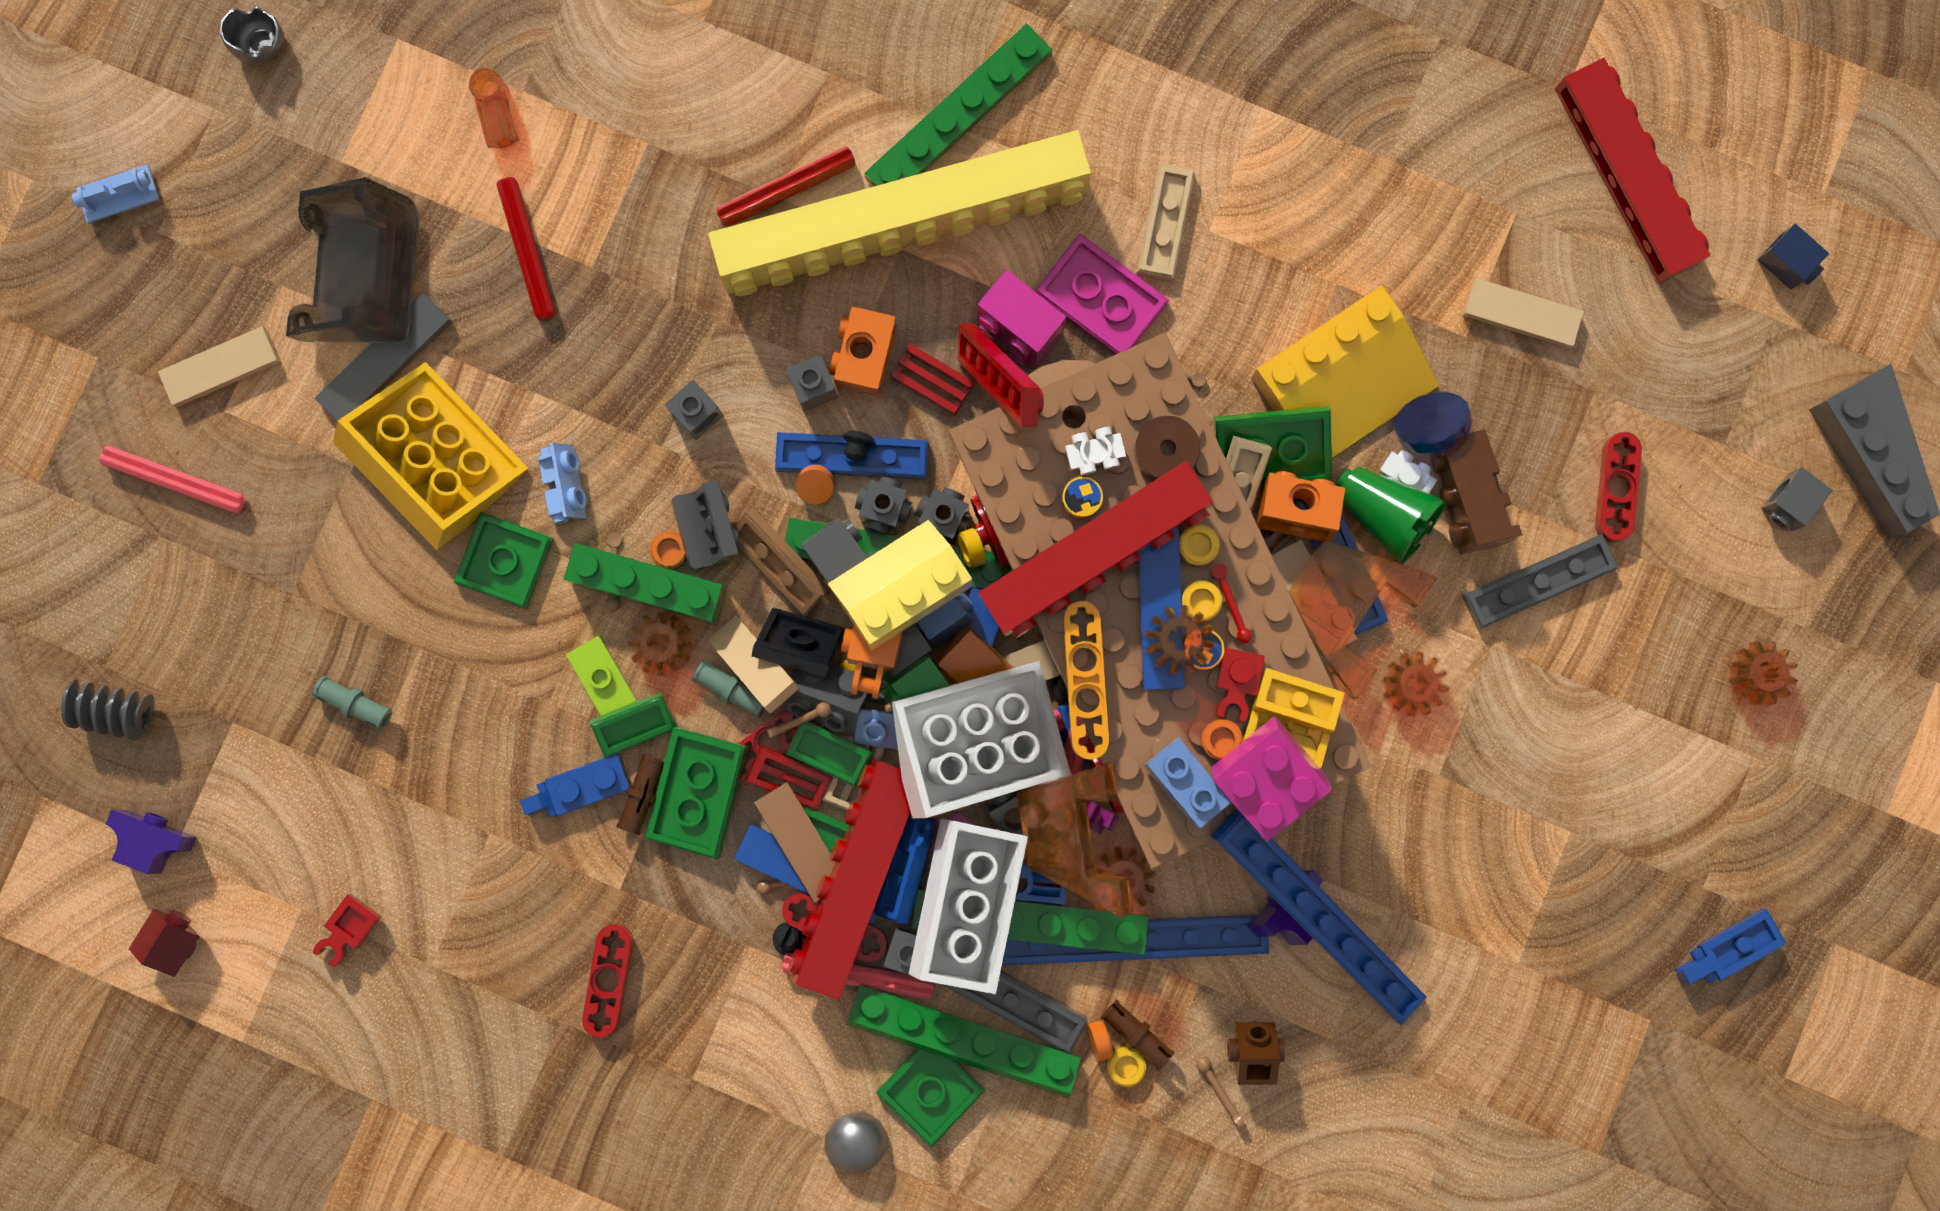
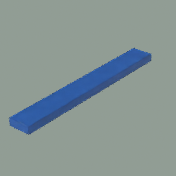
(1319, 916)
(1164, 940)

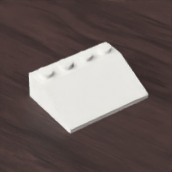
(977, 740)

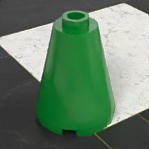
(1390, 510)

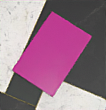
(1101, 296)

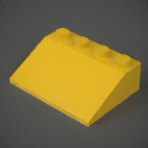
(1356, 364)
(428, 454)

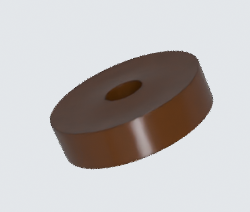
(1162, 430)

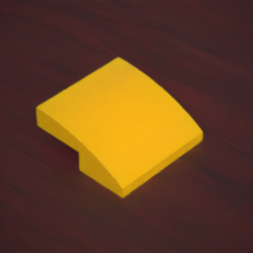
(1302, 708)

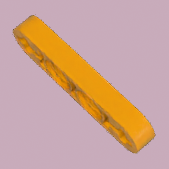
(1080, 680)

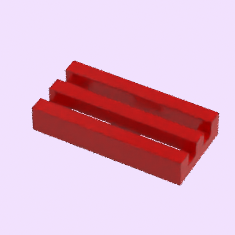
(904, 362)
(759, 764)

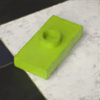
(601, 676)

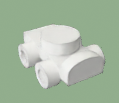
(1087, 453)
(1402, 469)

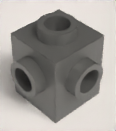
(951, 500)
(883, 519)

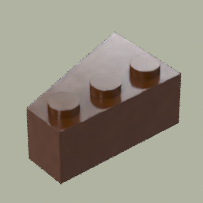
(1474, 494)

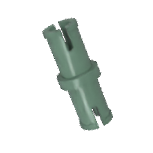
(728, 688)
(352, 703)

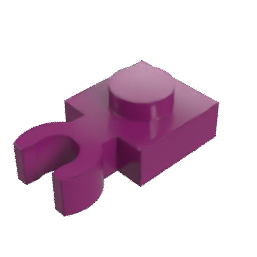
(1100, 818)

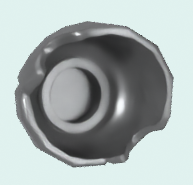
(251, 34)
(855, 1143)

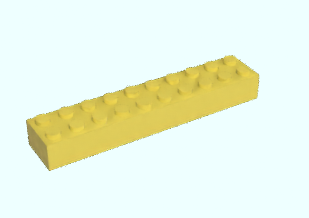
(901, 214)

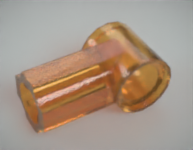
(494, 110)

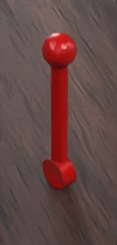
(1219, 573)

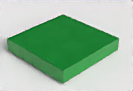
(503, 560)
(930, 1093)

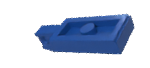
(579, 787)
(904, 874)
(1732, 949)

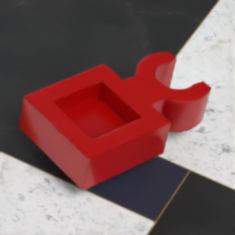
(1239, 676)
(349, 926)

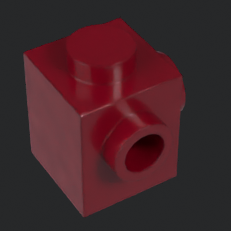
(165, 941)

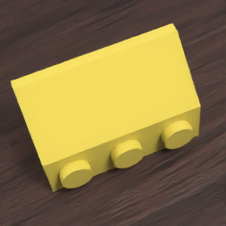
(901, 584)

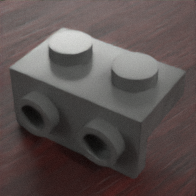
(705, 526)
(833, 690)

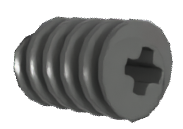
(106, 713)

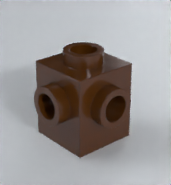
(1256, 1053)

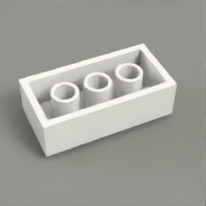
(968, 906)

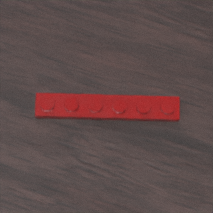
(999, 375)

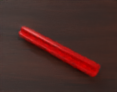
(786, 186)
(526, 248)

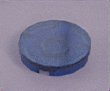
(1433, 422)

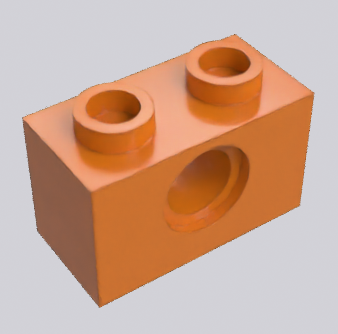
(868, 373)
(1280, 514)

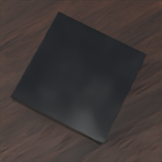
(798, 642)

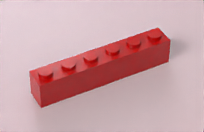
(1632, 170)
(1096, 549)
(854, 882)

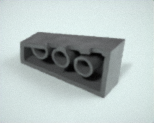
(1879, 451)
(835, 552)

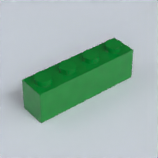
(645, 584)

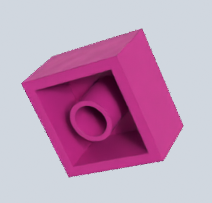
(1020, 319)
(1271, 779)

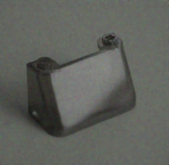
(361, 264)

